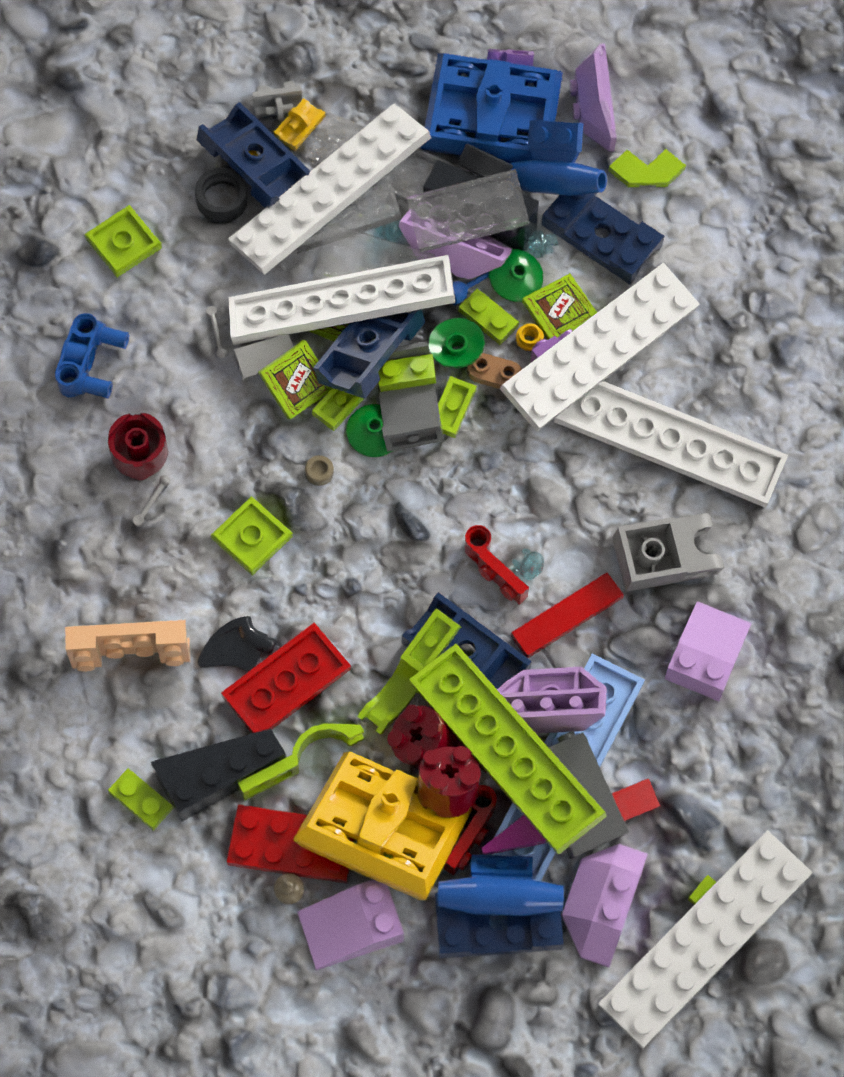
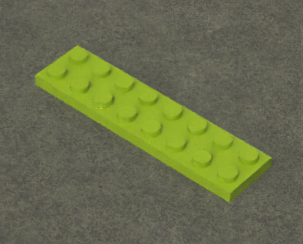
(508, 749)

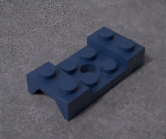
(267, 174)
(621, 252)
(355, 365)
(491, 655)
(471, 934)

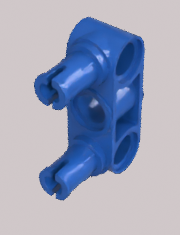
(79, 355)

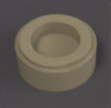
(319, 470)

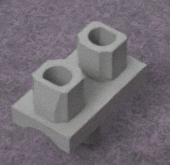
(276, 101)

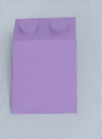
(707, 651)
(351, 924)

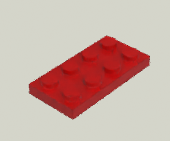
(286, 680)
(265, 842)

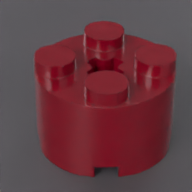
(150, 448)
(417, 732)
(448, 781)

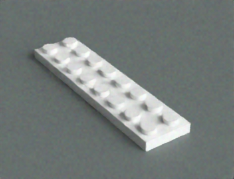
(329, 188)
(341, 299)
(599, 347)
(676, 441)
(704, 939)

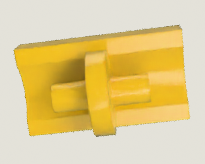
(299, 124)

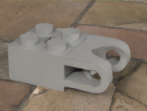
(673, 551)

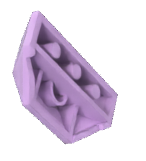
(594, 99)
(466, 257)
(556, 698)
(602, 901)

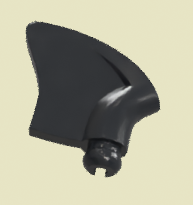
(236, 645)

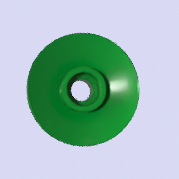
(513, 286)
(456, 333)
(362, 437)

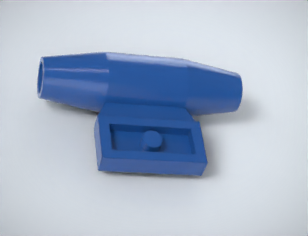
(553, 163)
(501, 888)

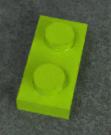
(488, 316)
(407, 373)
(455, 404)
(335, 408)
(140, 799)

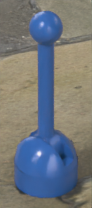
(461, 288)

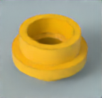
(528, 330)

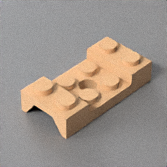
(89, 643)

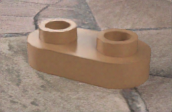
(493, 373)

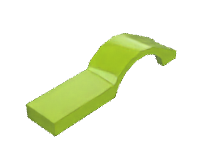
(398, 691)
(289, 767)

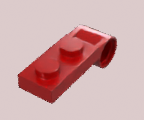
(491, 567)
(474, 834)

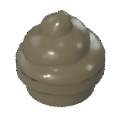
(289, 888)

